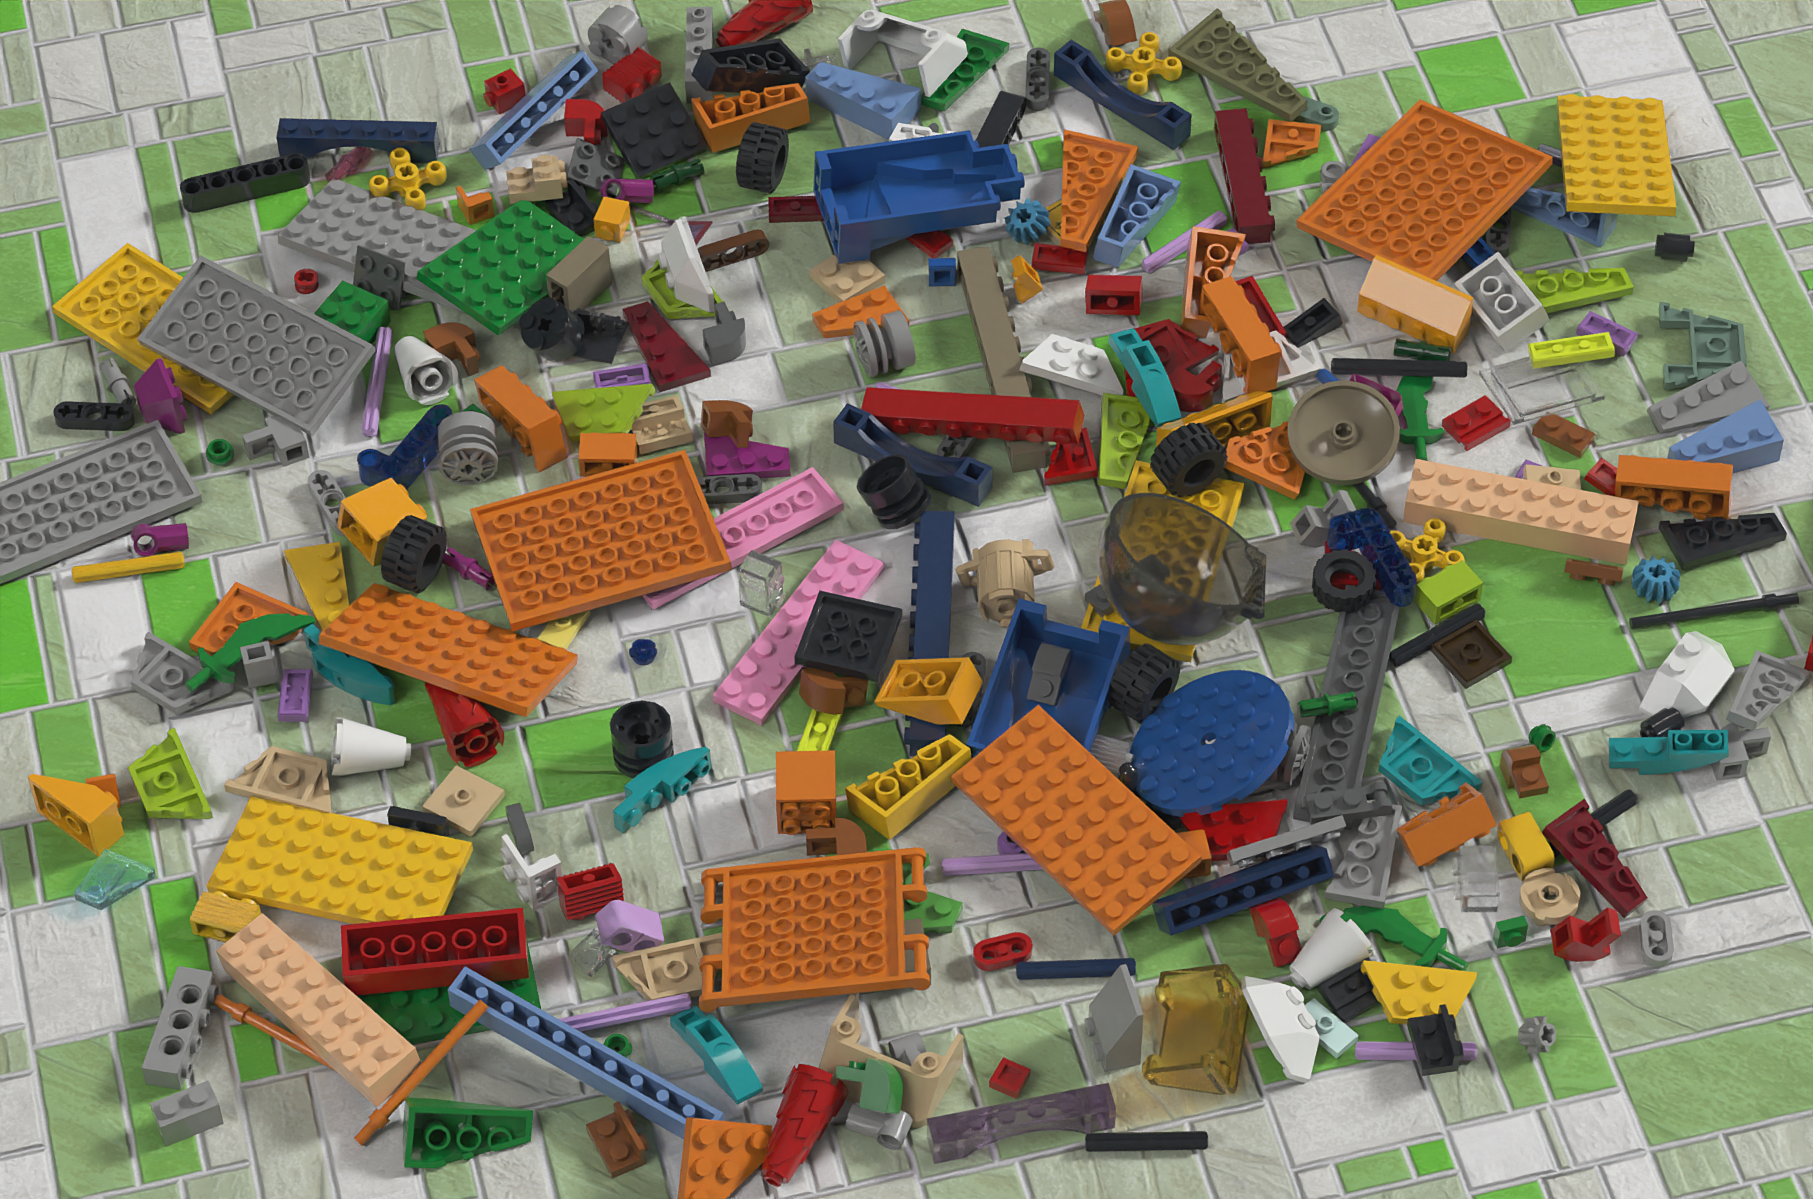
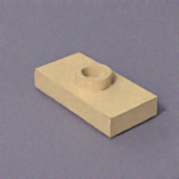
(1551, 475)

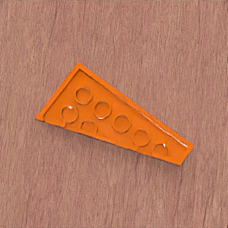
(1090, 183)

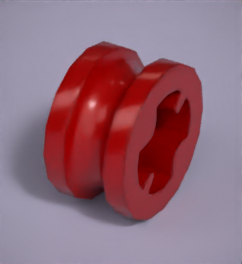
(306, 281)

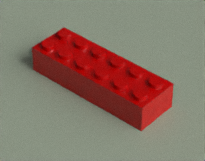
(433, 950)

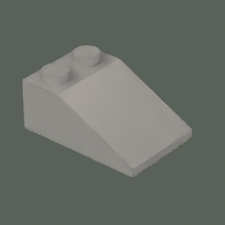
(1116, 1023)

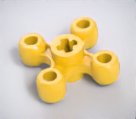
(1143, 63)
(408, 179)
(1424, 550)

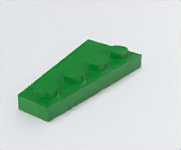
(981, 56)

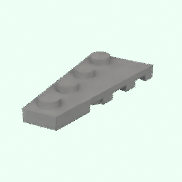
(1707, 400)
(1297, 839)

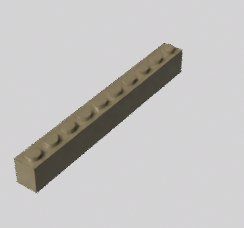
(997, 344)

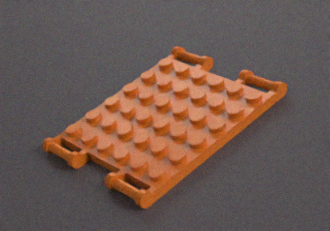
(813, 928)

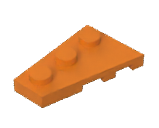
(839, 318)

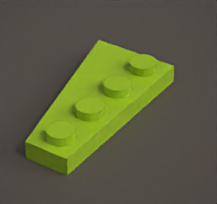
(1576, 288)
(1121, 436)

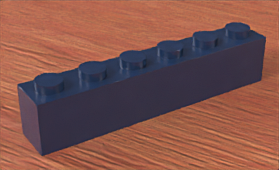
(1242, 889)

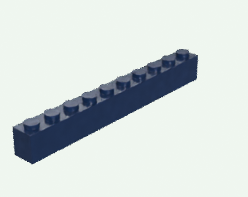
(932, 607)

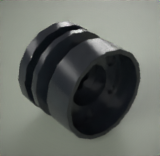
(893, 491)
(640, 736)

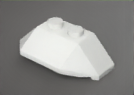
(684, 267)
(1689, 677)
(1284, 1025)

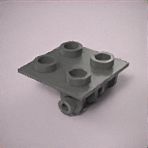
(593, 165)
(380, 275)

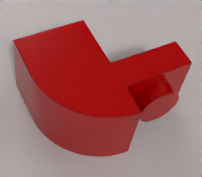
(584, 120)
(1193, 391)
(1279, 928)
(1584, 940)

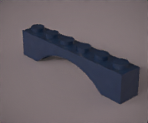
(1083, 72)
(319, 135)
(959, 477)

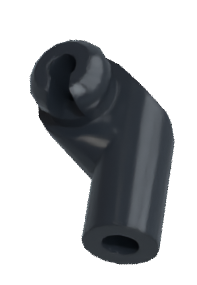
(1129, 777)

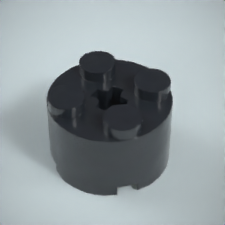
(551, 330)

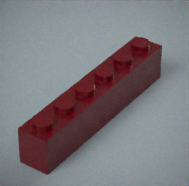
(1242, 175)

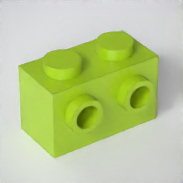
(1448, 592)

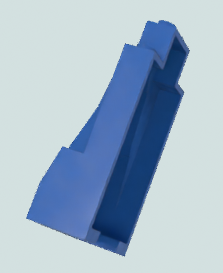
(910, 187)
(1081, 695)

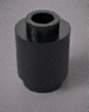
(1674, 247)
(1661, 722)

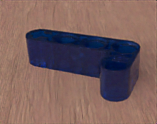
(409, 457)
(1370, 534)

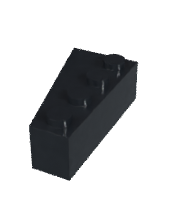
(749, 67)

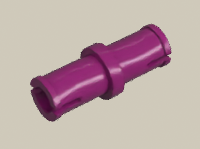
(468, 568)

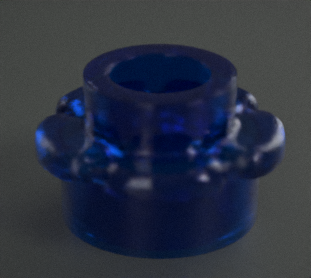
(641, 656)

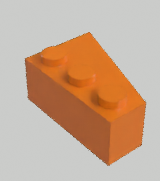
(1446, 827)

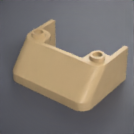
(922, 1082)

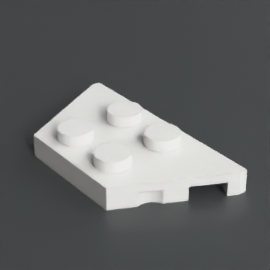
(1073, 365)
(1291, 369)

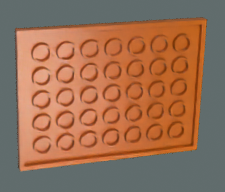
(1425, 191)
(600, 540)

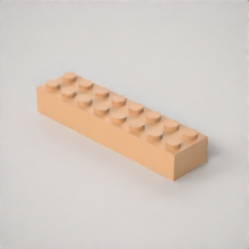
(1521, 511)
(319, 1009)

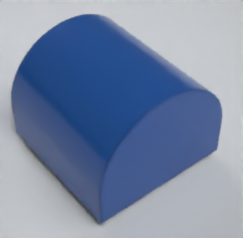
(942, 271)

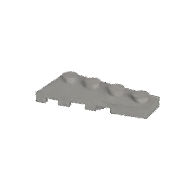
(1764, 689)
(1368, 862)

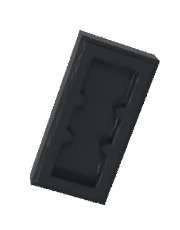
(418, 821)

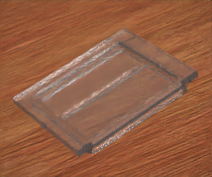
(1540, 392)

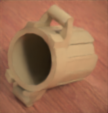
(1004, 575)

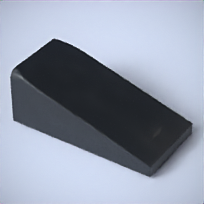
(1313, 323)

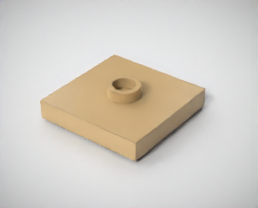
(464, 800)

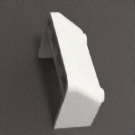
(941, 50)

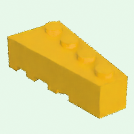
(909, 788)

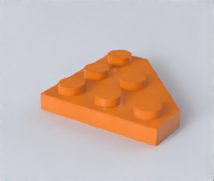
(1266, 460)
(236, 607)
(719, 1156)

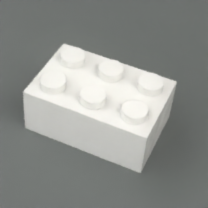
(1503, 302)

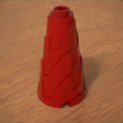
(760, 19)
(466, 726)
(802, 1119)

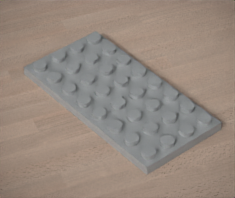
(351, 216)
(256, 345)
(90, 498)

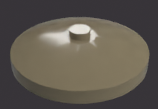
(1343, 432)

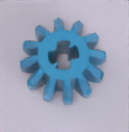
(1027, 221)
(1655, 579)

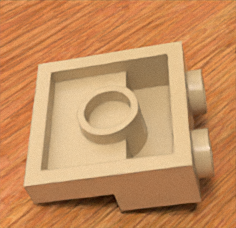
(537, 183)

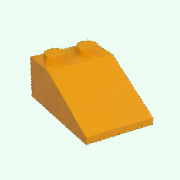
(931, 689)
(79, 811)

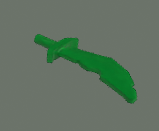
(1414, 409)
(248, 633)
(1399, 930)

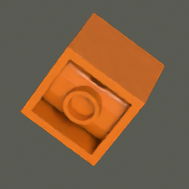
(805, 791)

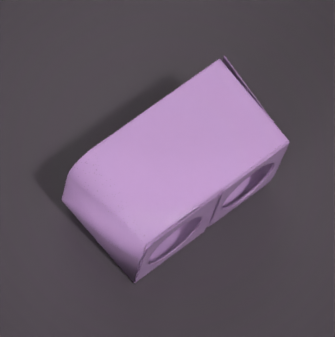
(626, 915)

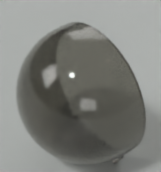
(1178, 570)

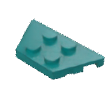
(1422, 766)

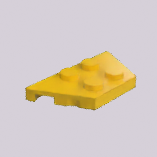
(1417, 990)

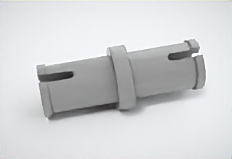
(117, 382)

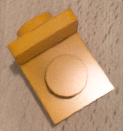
(1026, 278)

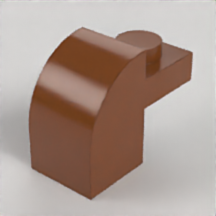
(1116, 22)
(455, 342)
(727, 419)
(830, 693)
(1523, 771)
(841, 840)

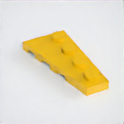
(322, 579)

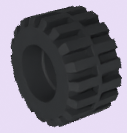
(762, 157)
(1188, 459)
(413, 554)
(1143, 682)

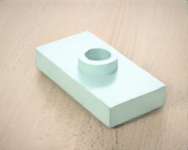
(1333, 1033)

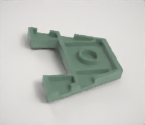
(1712, 341)

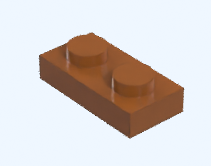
(1563, 434)
(1605, 573)

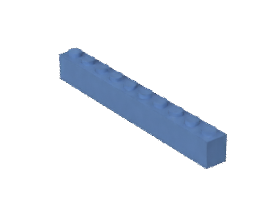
(579, 1054)

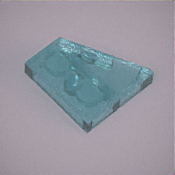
(112, 879)

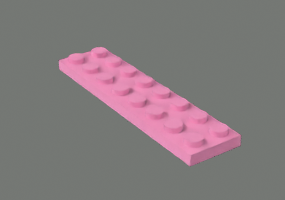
(766, 523)
(769, 665)

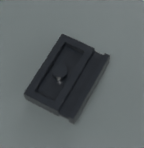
(1349, 993)

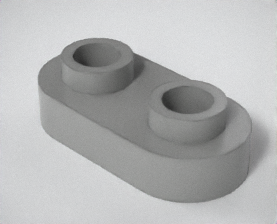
(1656, 941)

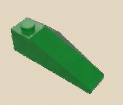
(455, 1130)

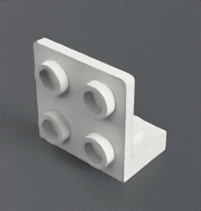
(534, 883)

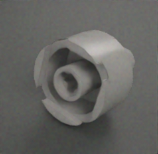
(616, 34)

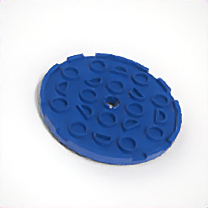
(1251, 732)

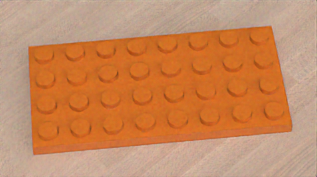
(449, 649)
(1076, 820)

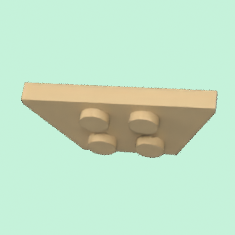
(285, 778)
(669, 967)

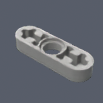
(332, 492)

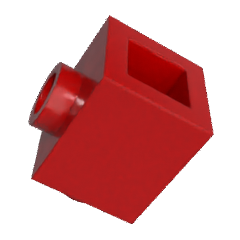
(503, 91)

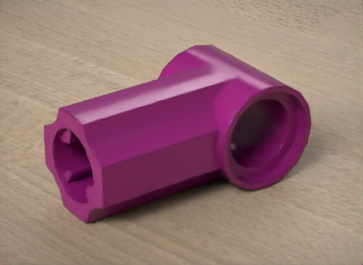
(630, 190)
(163, 538)

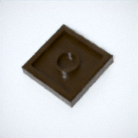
(1471, 654)

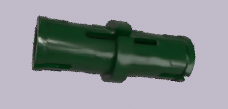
(677, 174)
(1421, 350)

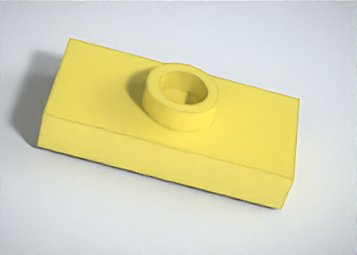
(563, 630)

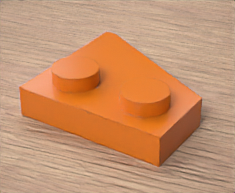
(1289, 141)

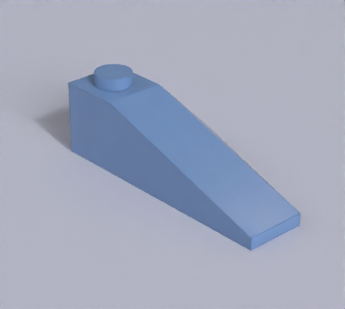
(1551, 209)

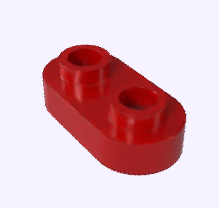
(1001, 951)

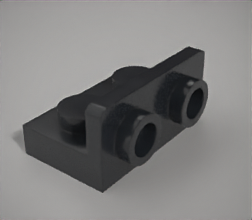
(574, 209)
(1435, 1042)

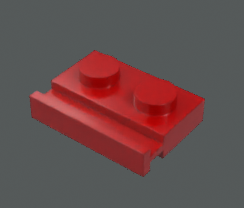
(1476, 423)

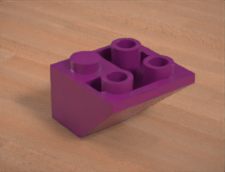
(160, 398)

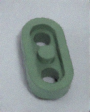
(1319, 114)

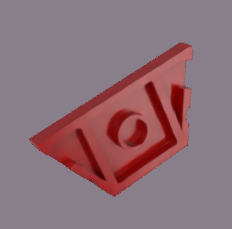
(1174, 348)
(1237, 825)

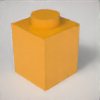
(612, 219)

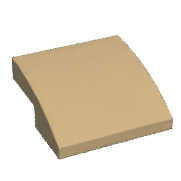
(661, 425)

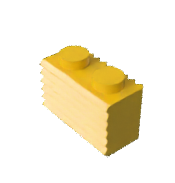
(222, 916)

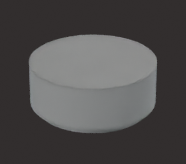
(1332, 171)

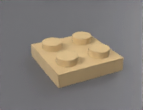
(846, 279)

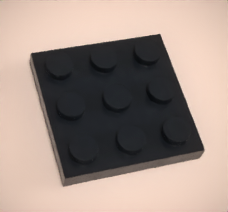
(653, 131)
(848, 636)

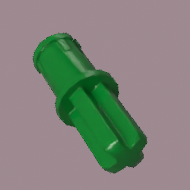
(1327, 704)

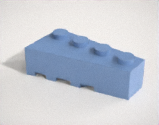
(863, 98)
(1135, 212)
(1741, 439)

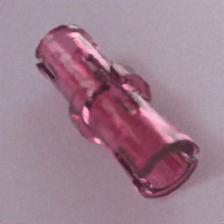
(348, 163)

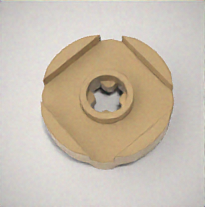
(1549, 911)

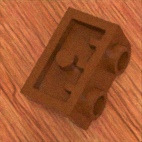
(618, 1141)

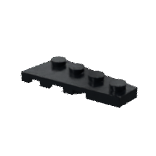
(1712, 540)

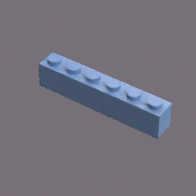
(533, 110)

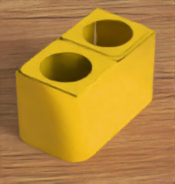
(1524, 844)

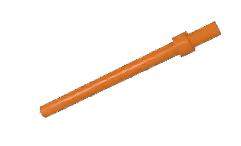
(244, 1014)
(380, 1116)

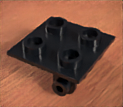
(601, 336)

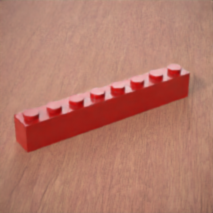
(976, 415)

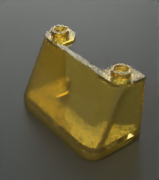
(1200, 1030)

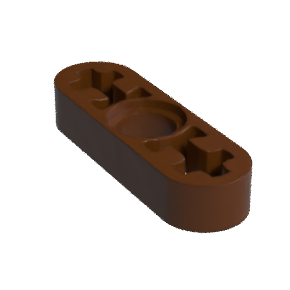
(754, 244)

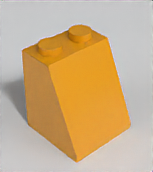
(373, 514)

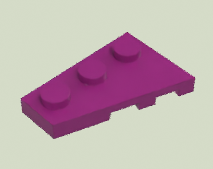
(756, 459)

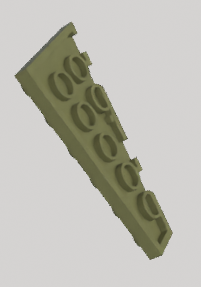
(1235, 63)

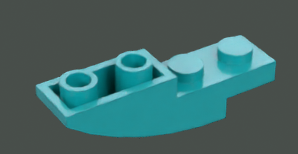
(1148, 376)
(349, 672)
(1669, 754)
(664, 779)
(719, 1053)

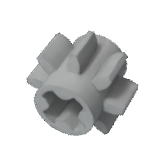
(1536, 1034)

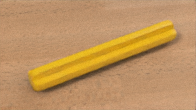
(128, 567)

